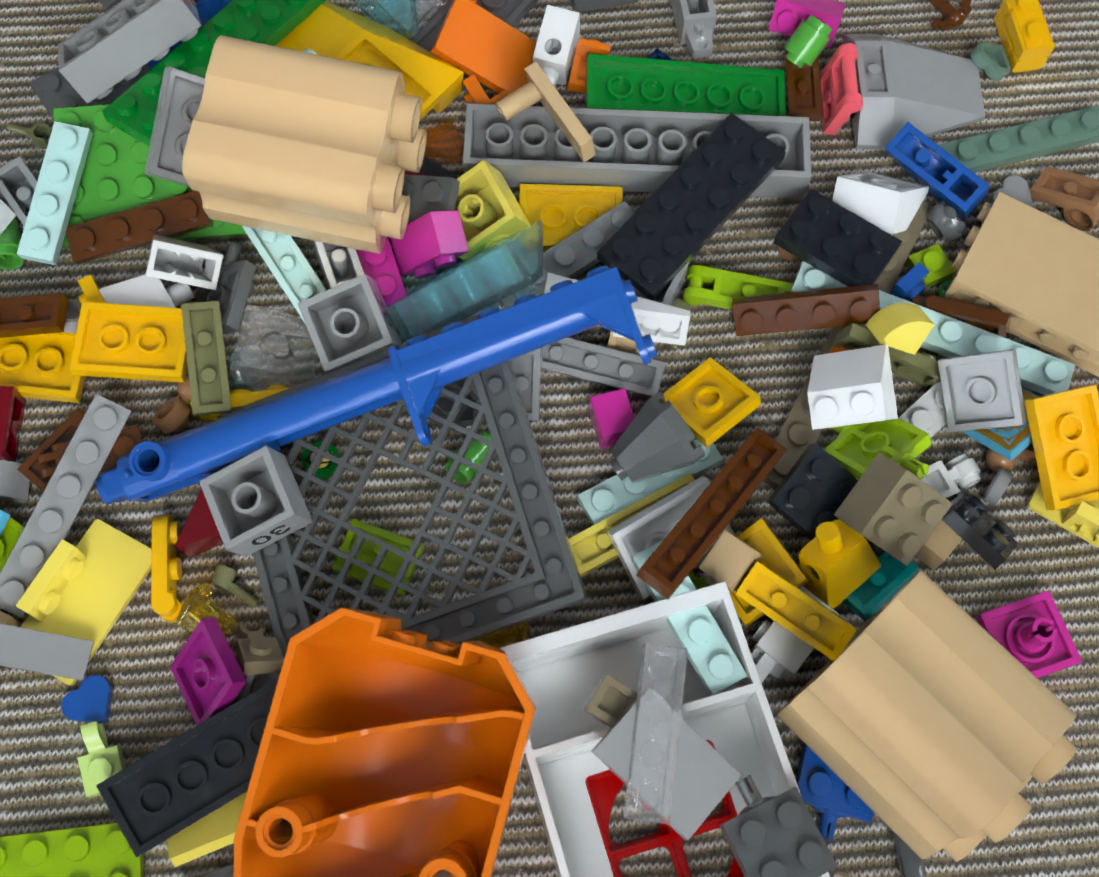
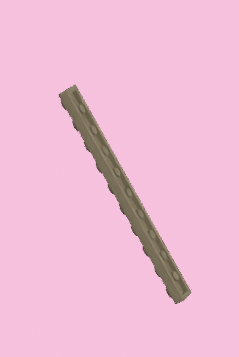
(797, 429)

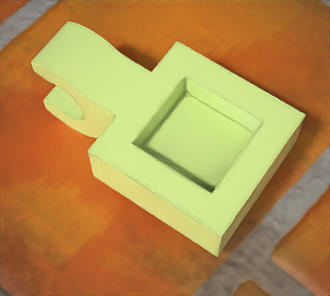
(101, 761)

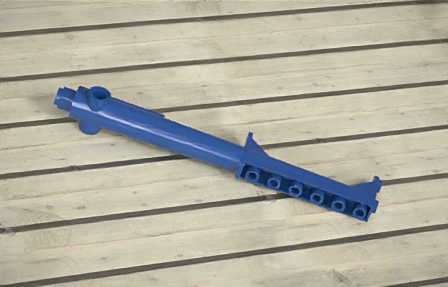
(410, 373)

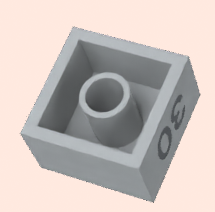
(349, 323)
(255, 501)

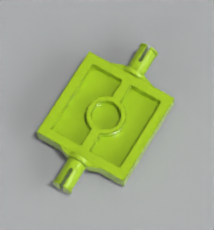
(894, 438)

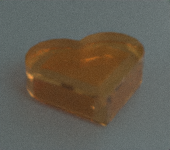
(445, 143)

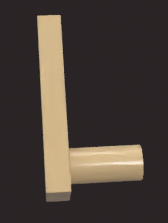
(541, 89)

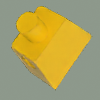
(837, 562)

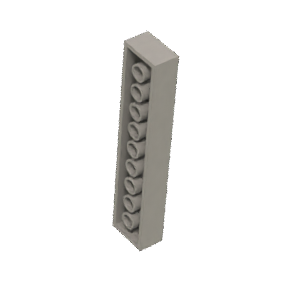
(630, 147)

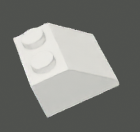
(880, 199)
(851, 388)

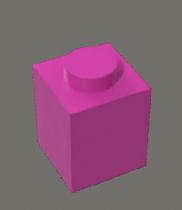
(610, 416)

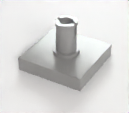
(982, 391)

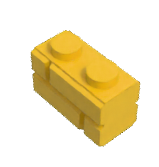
(1024, 34)

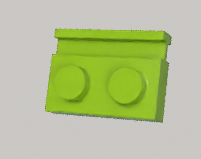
(369, 553)

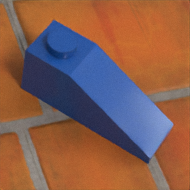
(939, 170)

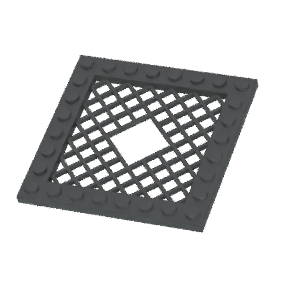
(556, 574)

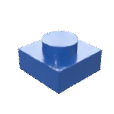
(911, 284)

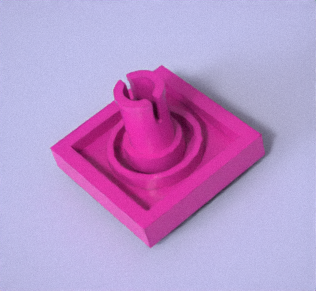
(1033, 634)

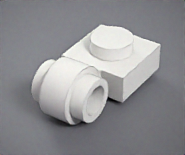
(961, 472)

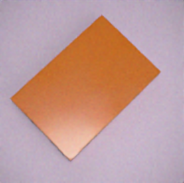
(484, 46)

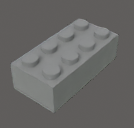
(124, 41)

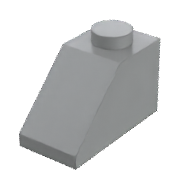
(18, 187)

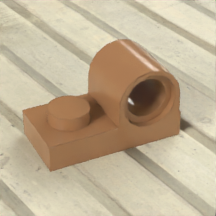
(1072, 192)

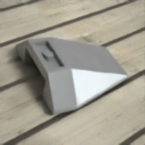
(911, 85)

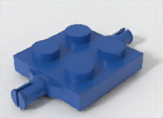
(827, 794)

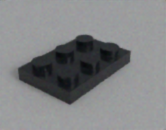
(837, 241)

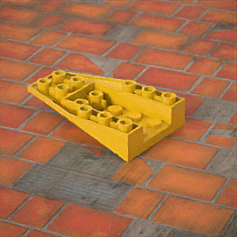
(354, 38)

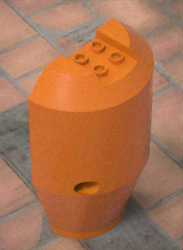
(384, 755)

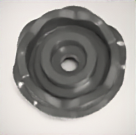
(944, 222)

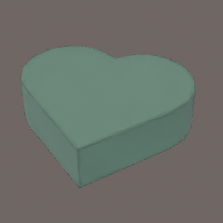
(992, 59)

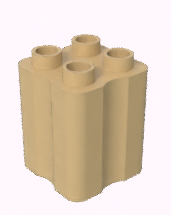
(304, 145)
(933, 723)

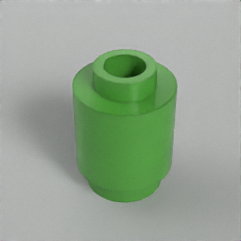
(807, 41)

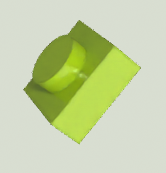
(935, 261)

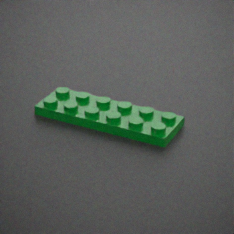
(682, 86)

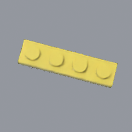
(594, 547)

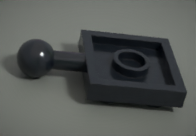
(814, 492)

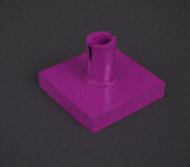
(207, 671)

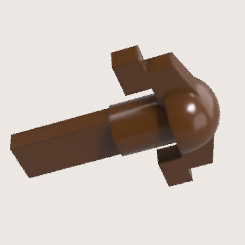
(953, 16)

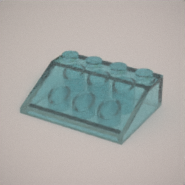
(472, 284)

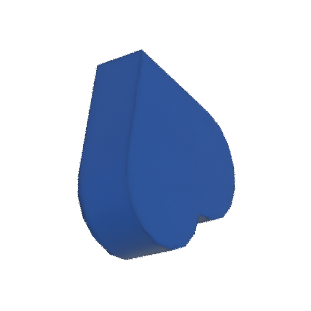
(90, 701)

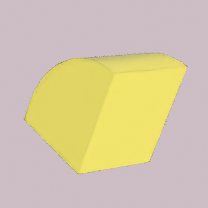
(901, 326)

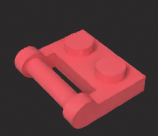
(839, 89)

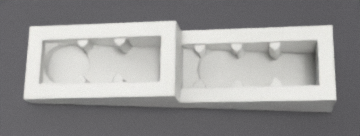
(660, 320)

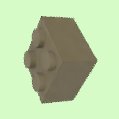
(893, 508)

